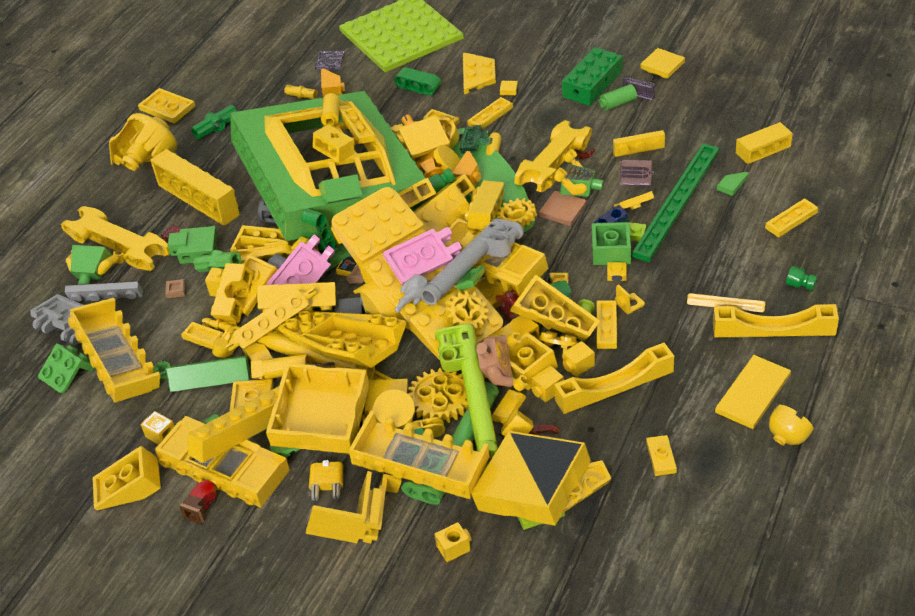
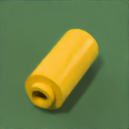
(330, 109)

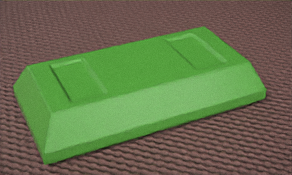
(470, 278)

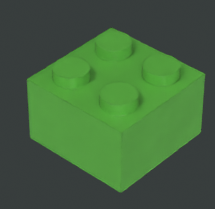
(611, 243)

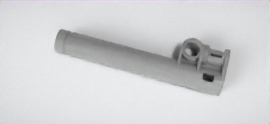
(490, 241)

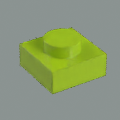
(636, 231)

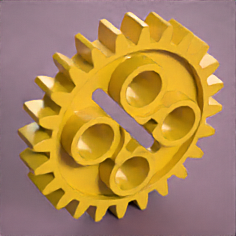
(439, 395)

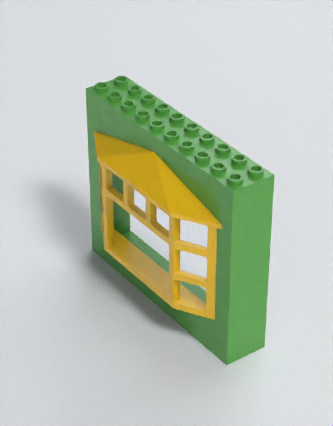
(286, 178)

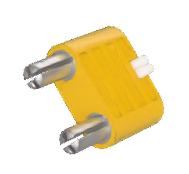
(326, 477)

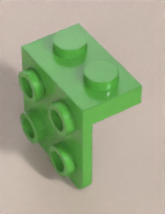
(62, 367)

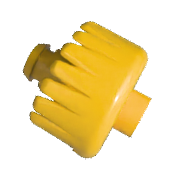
(144, 139)

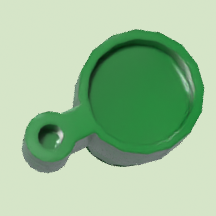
(439, 181)
(798, 278)

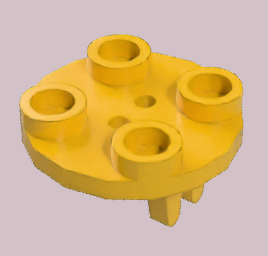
(551, 338)

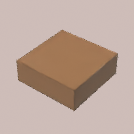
(175, 288)

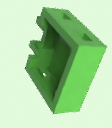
(192, 243)

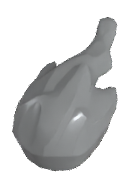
(412, 290)

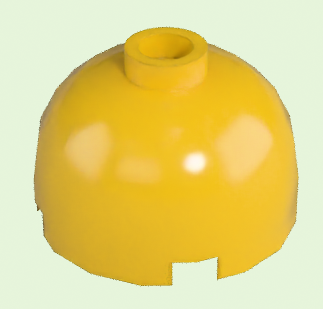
(788, 427)

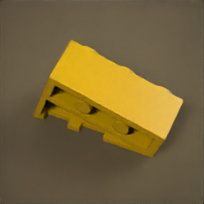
(258, 238)

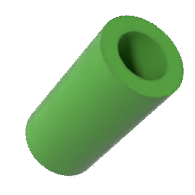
(618, 97)

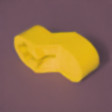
(219, 347)

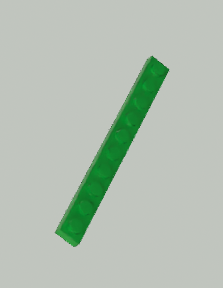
(675, 203)

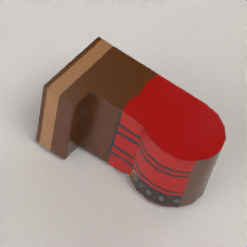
(198, 501)

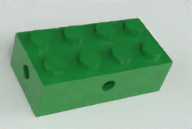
(592, 76)

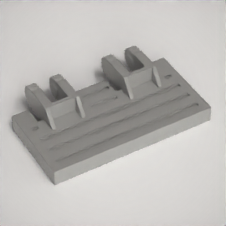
(55, 314)

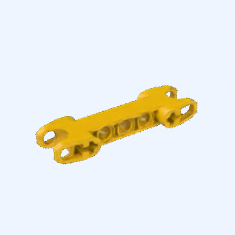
(545, 165)
(136, 249)

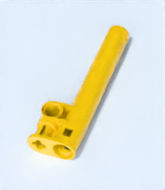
(281, 343)

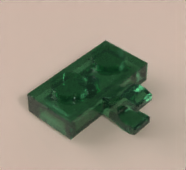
(472, 137)

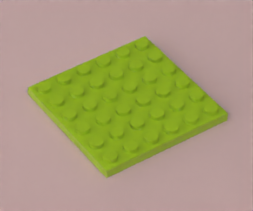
(400, 33)

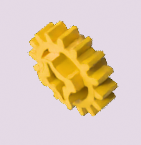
(518, 211)
(474, 308)

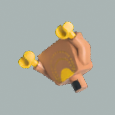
(495, 361)

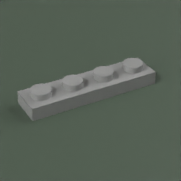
(104, 291)

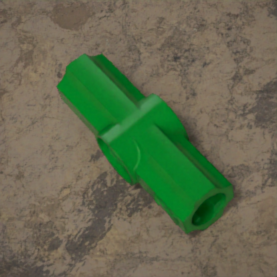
(213, 122)

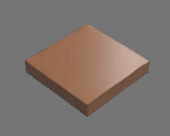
(562, 208)

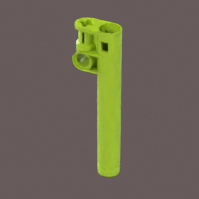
(465, 358)

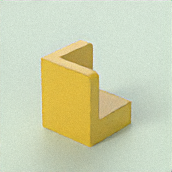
(517, 423)

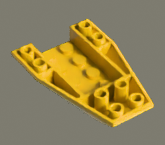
(346, 336)

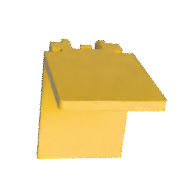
(359, 525)

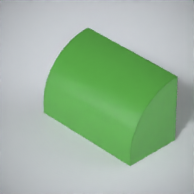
(340, 188)

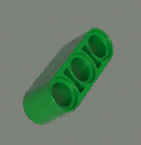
(417, 81)
(317, 224)

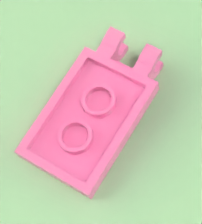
(421, 254)
(303, 265)

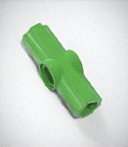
(216, 260)

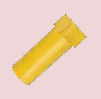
(275, 367)

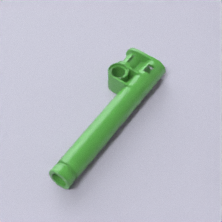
(463, 432)

